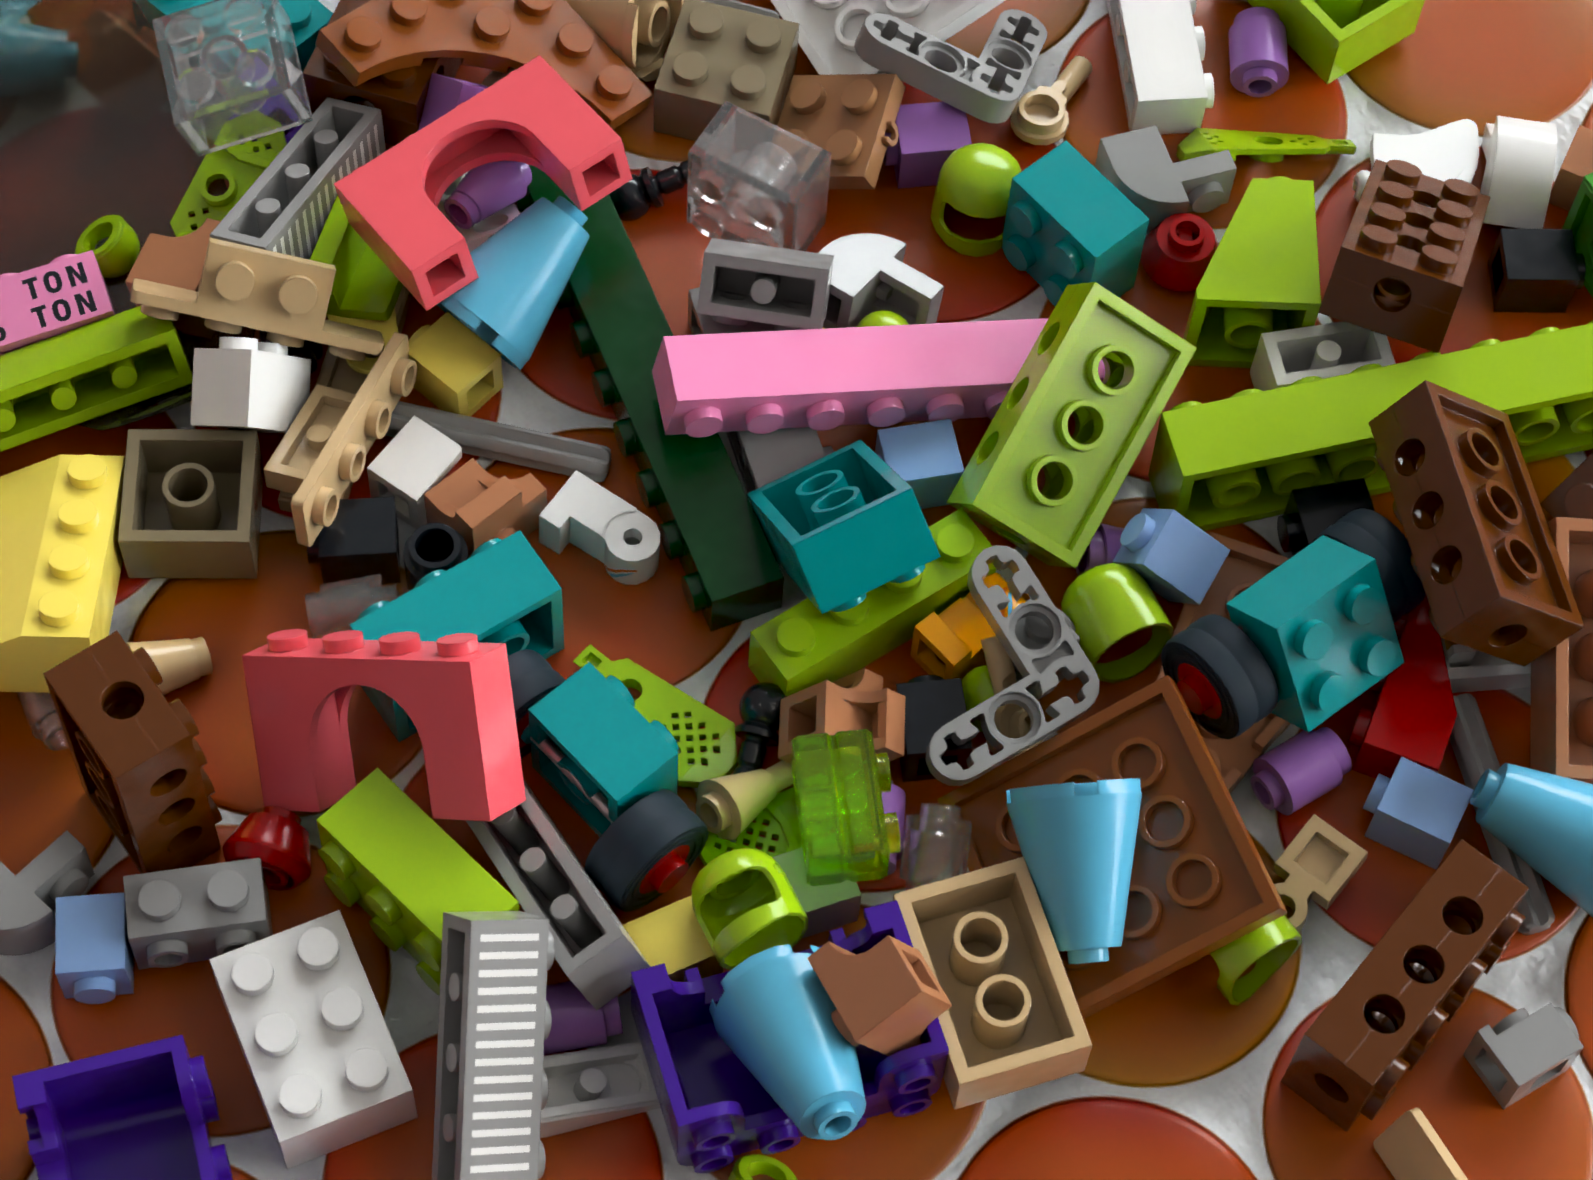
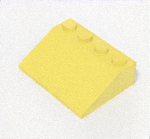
(57, 563)

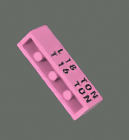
(51, 300)

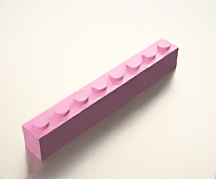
(839, 375)

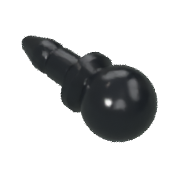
(642, 191)
(761, 720)

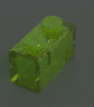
(841, 807)

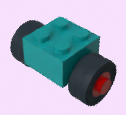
(1302, 633)
(611, 773)

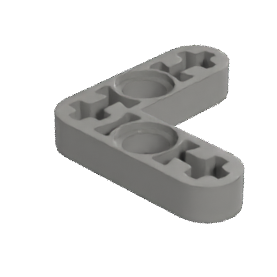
(961, 77)
(1036, 667)

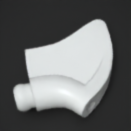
(1438, 153)

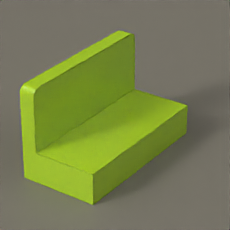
(362, 281)

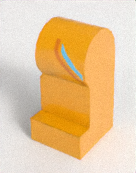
(957, 635)

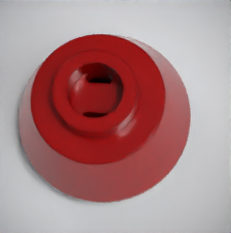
(1179, 251)
(278, 841)

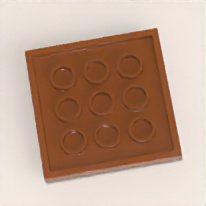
(1193, 860)

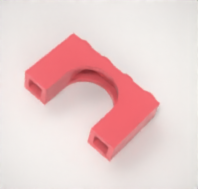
(520, 118)
(448, 687)

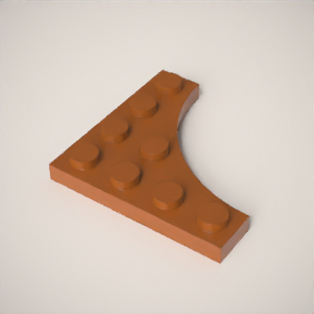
(485, 35)

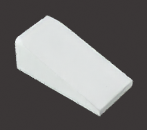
(596, 1087)

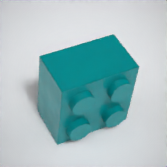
(1072, 226)

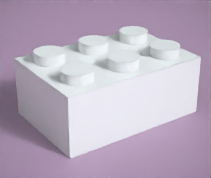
(314, 1039)

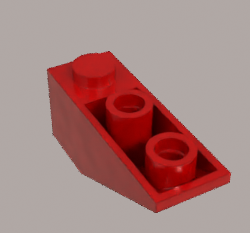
(1412, 704)

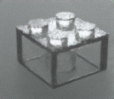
(231, 72)
(756, 182)

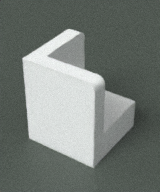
(411, 467)

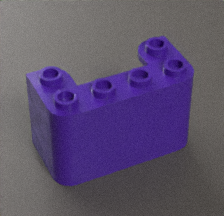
(714, 1100)
(124, 1116)

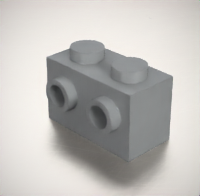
(764, 285)
(196, 912)

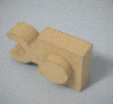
(1316, 868)

